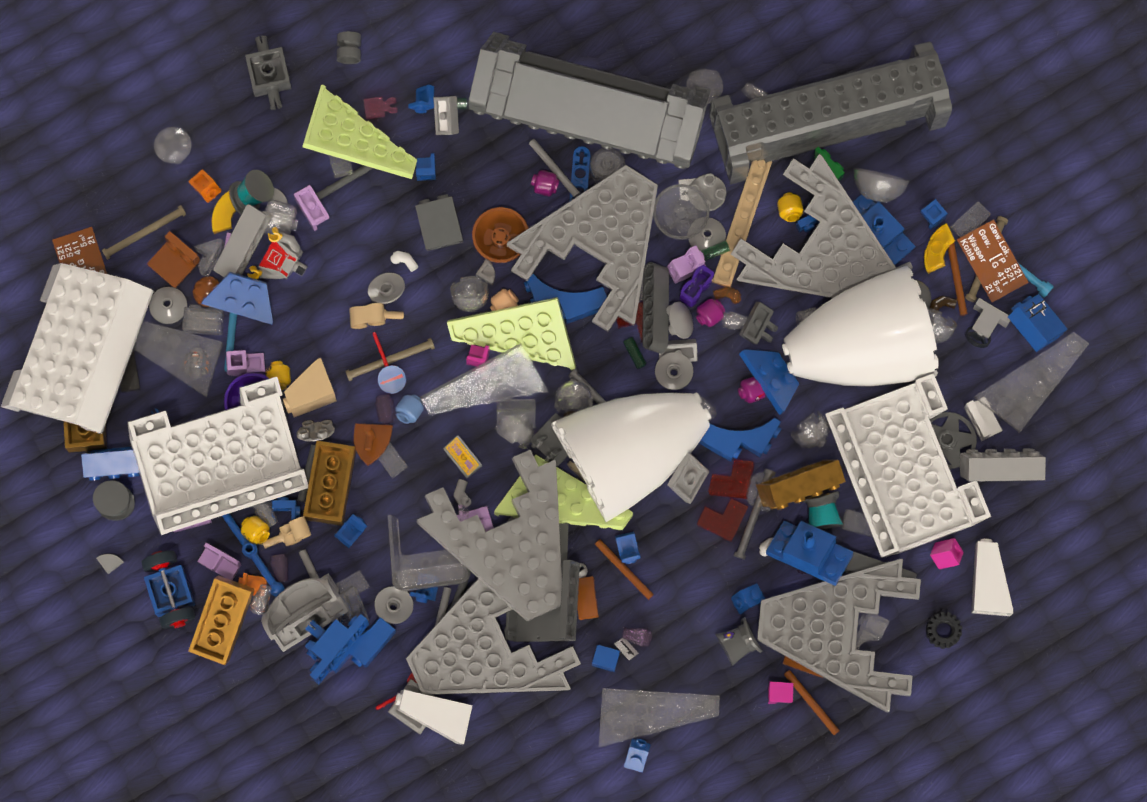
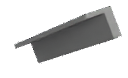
(243, 241)

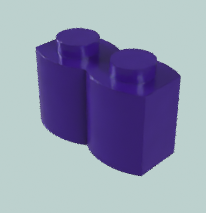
(694, 288)

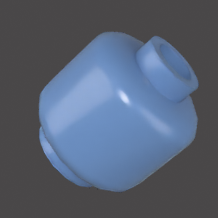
(409, 409)

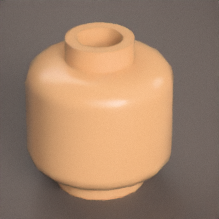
(503, 299)

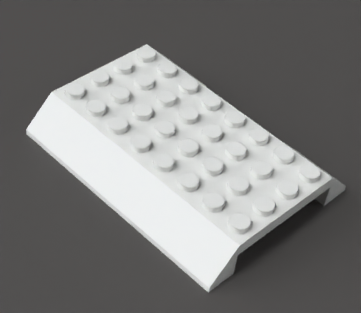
(79, 347)
(217, 460)
(902, 469)

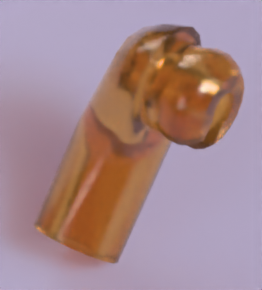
(728, 292)

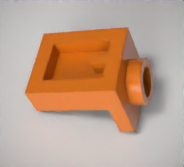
(205, 186)
(252, 581)

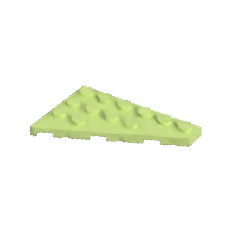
(343, 134)
(534, 324)
(574, 503)

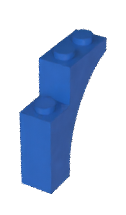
(573, 305)
(728, 442)
(365, 647)

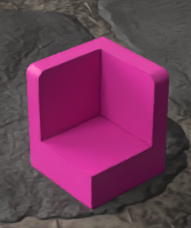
(478, 355)
(946, 553)
(780, 692)

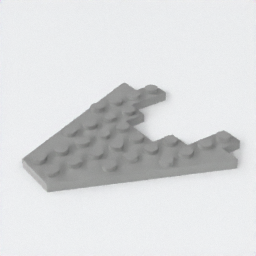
(608, 223)
(836, 254)
(514, 559)
(821, 624)
(472, 656)

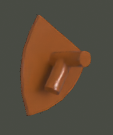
(371, 441)

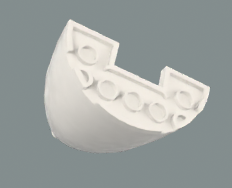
(866, 335)
(631, 444)

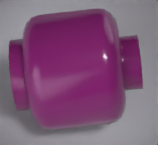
(545, 183)
(710, 312)
(751, 390)

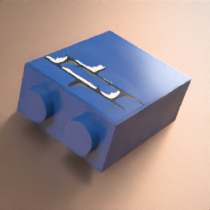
(1037, 322)

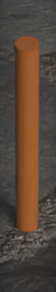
(957, 280)
(624, 569)
(811, 702)

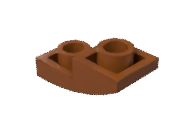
(587, 599)

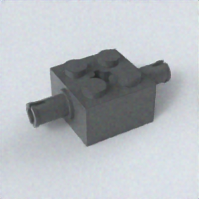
(276, 80)

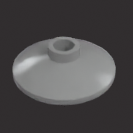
(717, 235)
(386, 288)
(168, 314)
(677, 362)
(393, 596)

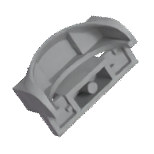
(301, 605)

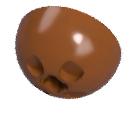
(496, 226)

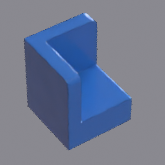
(426, 168)
(934, 214)
(605, 658)

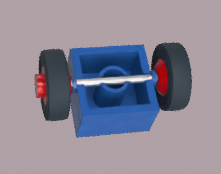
(168, 590)

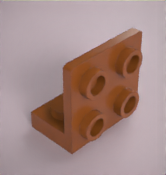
(174, 260)

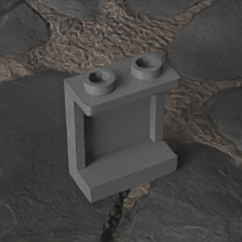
(439, 222)

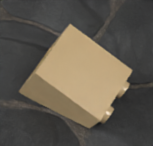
(309, 390)

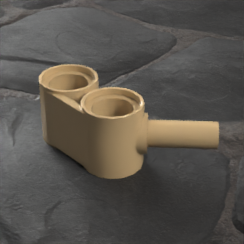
(372, 315)
(290, 533)

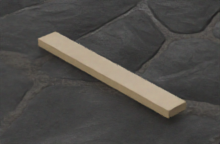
(742, 220)

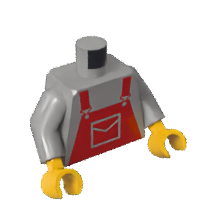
(280, 258)

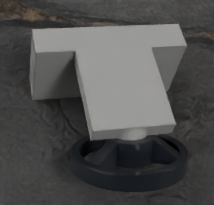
(985, 323)

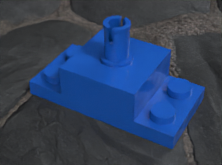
(885, 228)
(810, 551)
(333, 644)

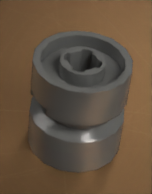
(348, 47)

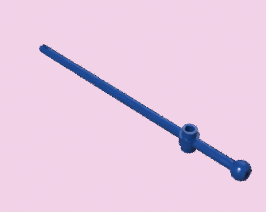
(276, 587)

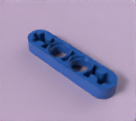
(580, 182)

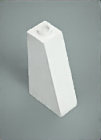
(989, 581)
(438, 714)

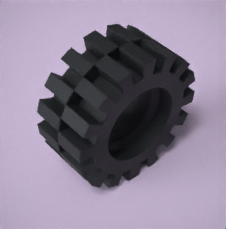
(956, 630)

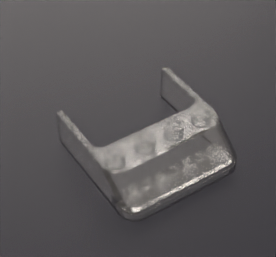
(427, 568)

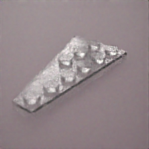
(168, 348)
(495, 380)
(1027, 387)
(641, 713)

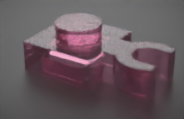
(375, 107)

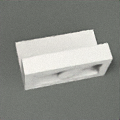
(982, 419)

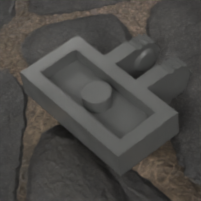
(756, 324)

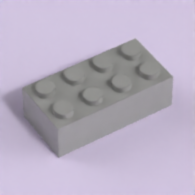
(1002, 465)

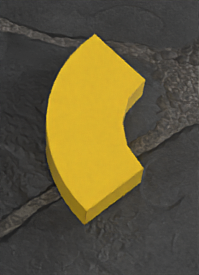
(223, 214)
(937, 247)

